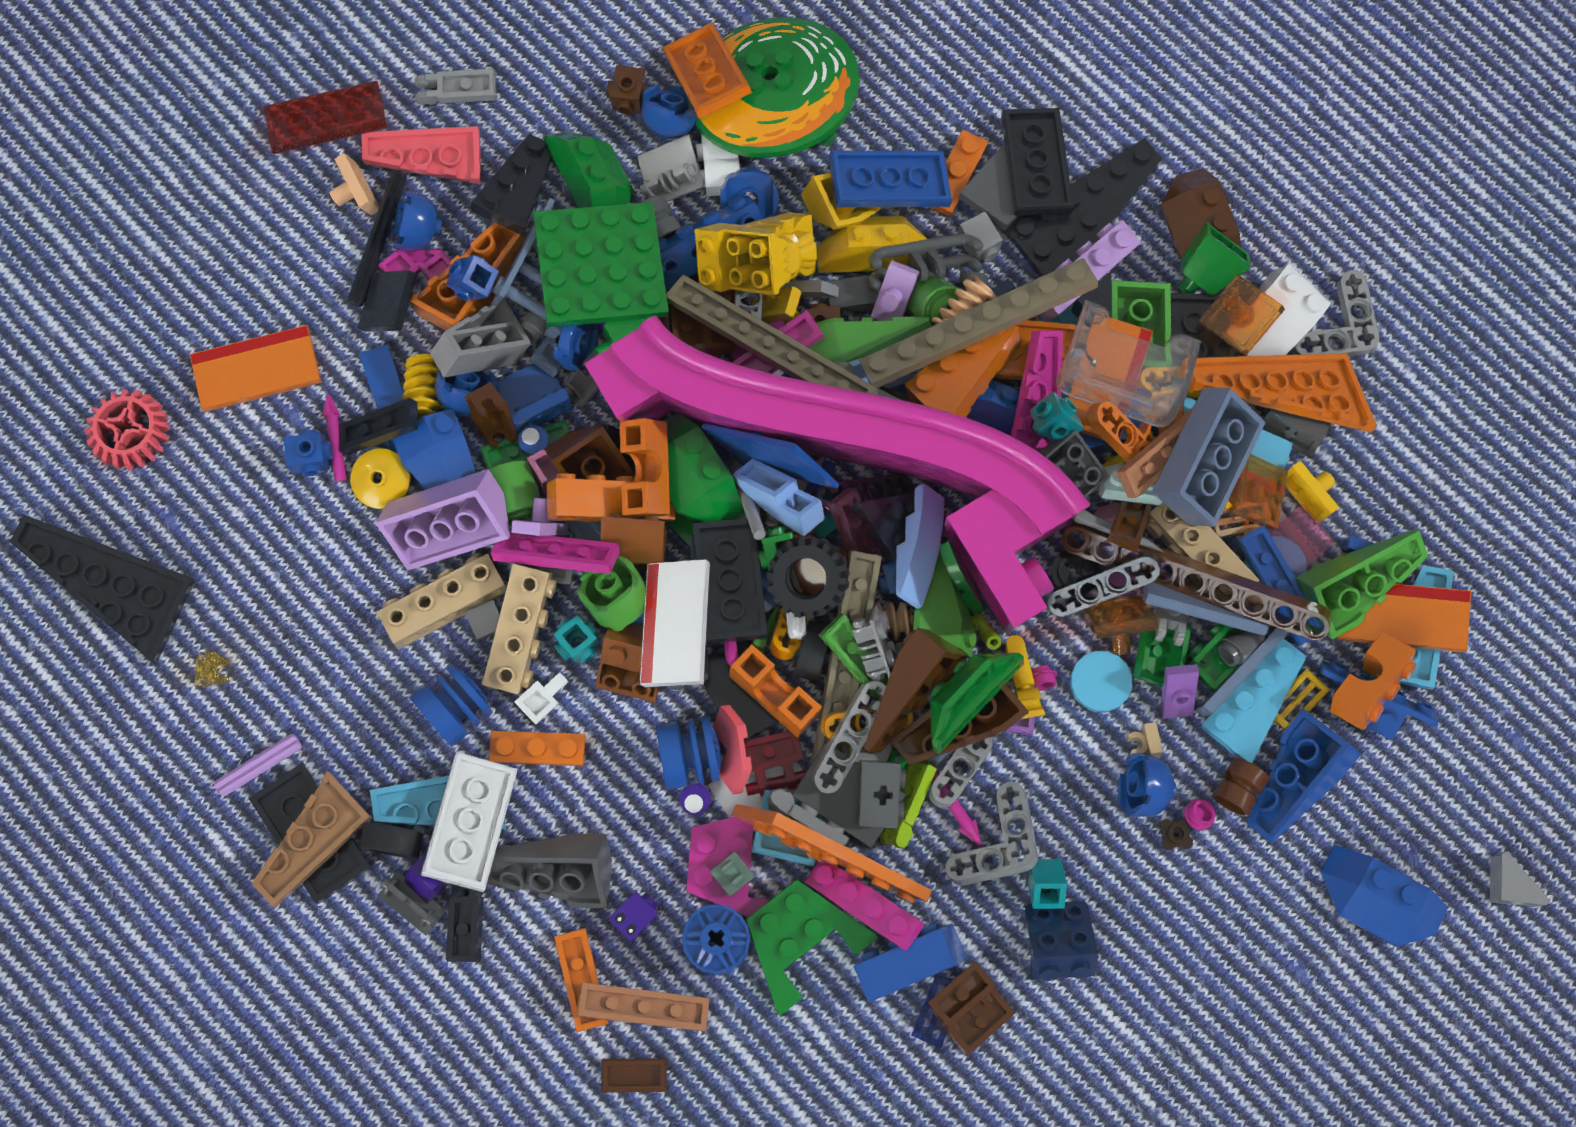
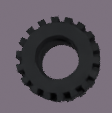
(782, 585)

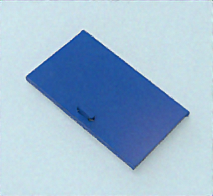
(778, 454)

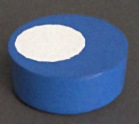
(533, 439)

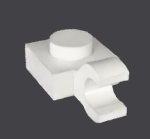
(539, 700)

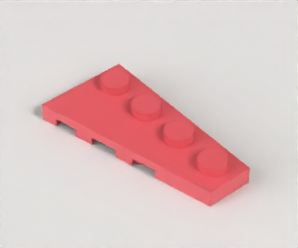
(432, 152)

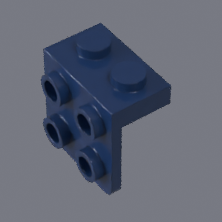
(1061, 942)

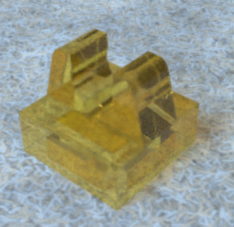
(206, 670)

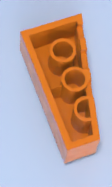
(440, 304)
(963, 376)

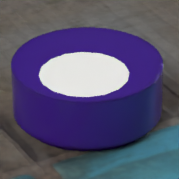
(695, 799)

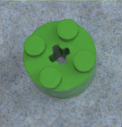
(614, 597)

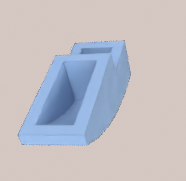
(780, 496)

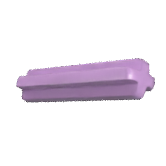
(257, 765)

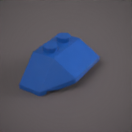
(1381, 898)

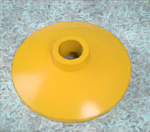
(394, 481)

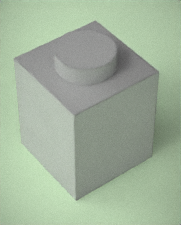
(983, 229)

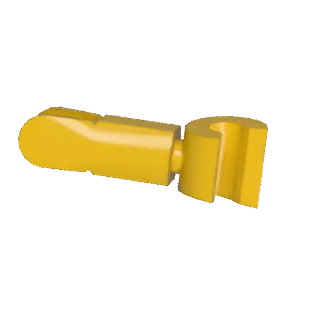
(1023, 680)

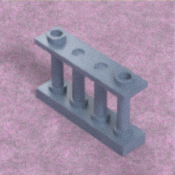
(503, 285)

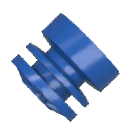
(451, 704)
(688, 752)
(716, 959)

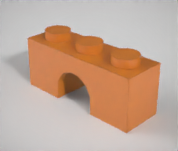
(648, 446)
(760, 680)
(1362, 700)

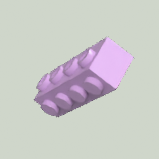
(1101, 256)

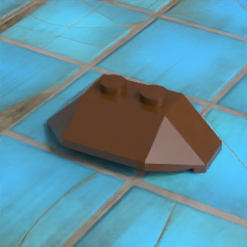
(1192, 202)

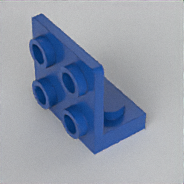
(533, 397)

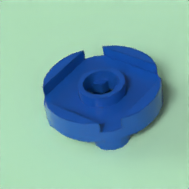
(752, 181)
(575, 345)

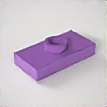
(1179, 691)

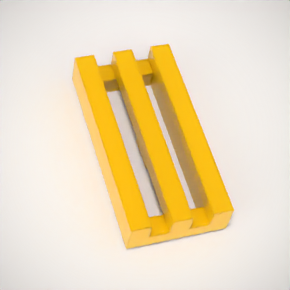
(1280, 718)

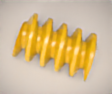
(420, 383)

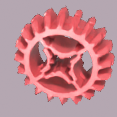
(129, 408)

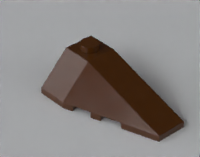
(917, 670)
(995, 718)

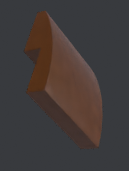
(698, 334)
(970, 1008)

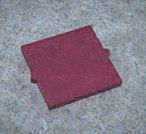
(1300, 540)

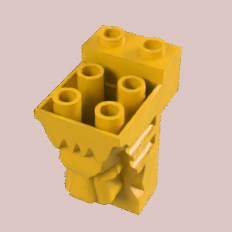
(756, 254)

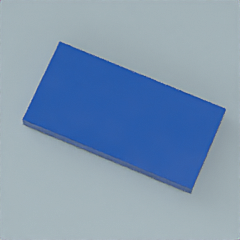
(889, 179)

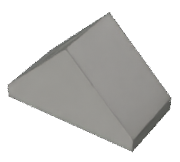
(1512, 884)

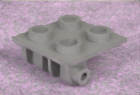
(670, 170)
(871, 635)

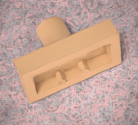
(354, 186)

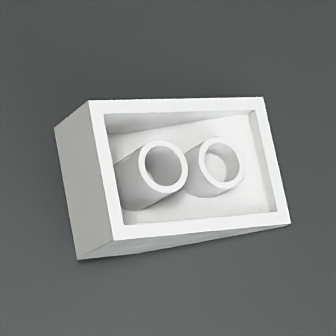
(1302, 310)

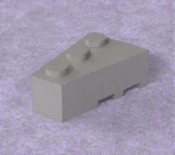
(481, 342)

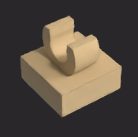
(1148, 739)

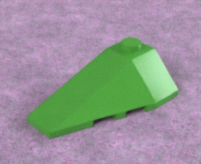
(858, 339)
(1361, 578)
(946, 611)

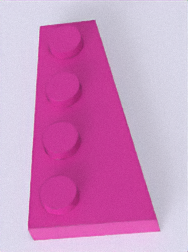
(1038, 381)

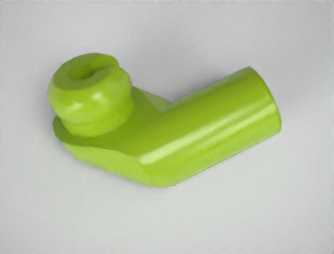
(986, 632)

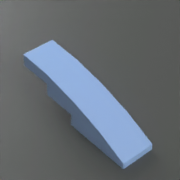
(919, 552)

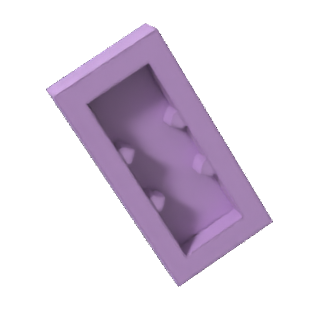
(895, 292)
(539, 524)

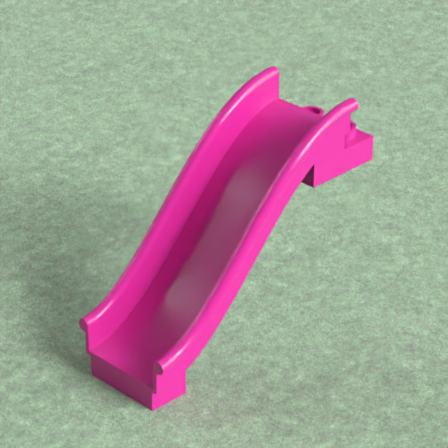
(1014, 487)

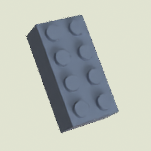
(1209, 456)

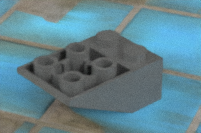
(1076, 461)

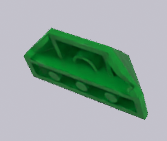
(589, 170)
(697, 476)
(968, 692)

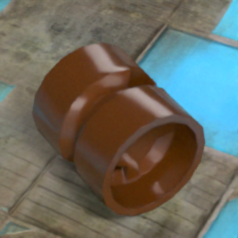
(1240, 787)

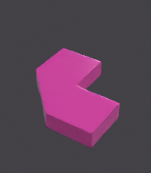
(428, 262)

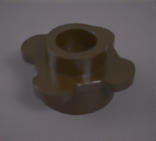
(1169, 841)

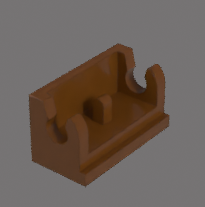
(491, 415)

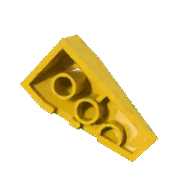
(821, 204)

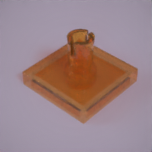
(1241, 315)
(1259, 493)
(1119, 619)

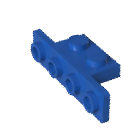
(1394, 710)

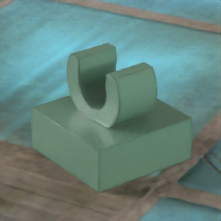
(732, 874)

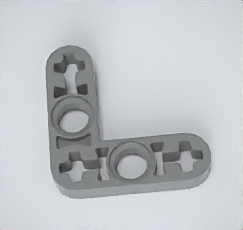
(1348, 334)
(967, 754)
(1005, 851)

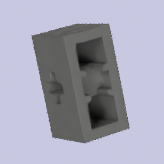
(869, 808)

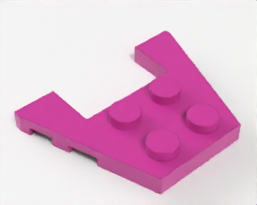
(708, 848)

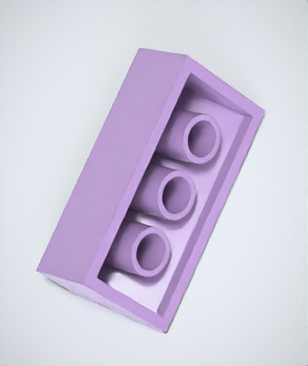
(446, 520)

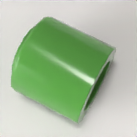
(929, 297)
(518, 488)

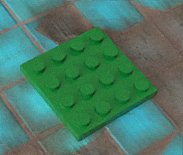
(600, 264)

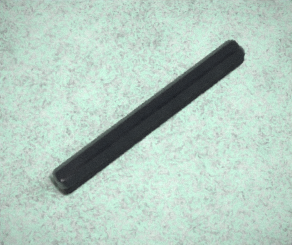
(377, 238)

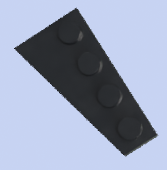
(516, 185)

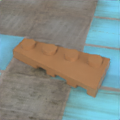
(319, 831)

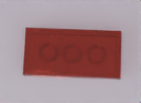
(325, 117)

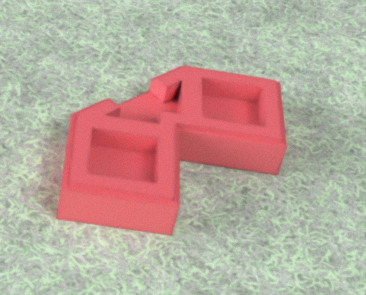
(735, 765)

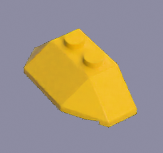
(851, 246)

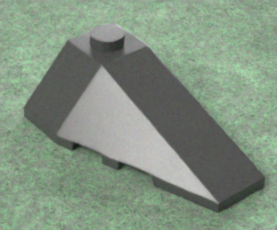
(561, 867)

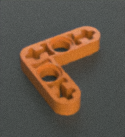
(1135, 437)

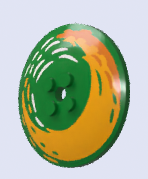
(801, 105)

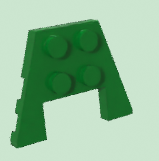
(790, 927)

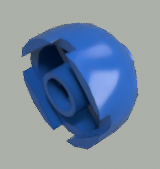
(667, 111)
(415, 222)
(452, 389)
(1145, 786)

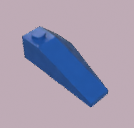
(1304, 770)

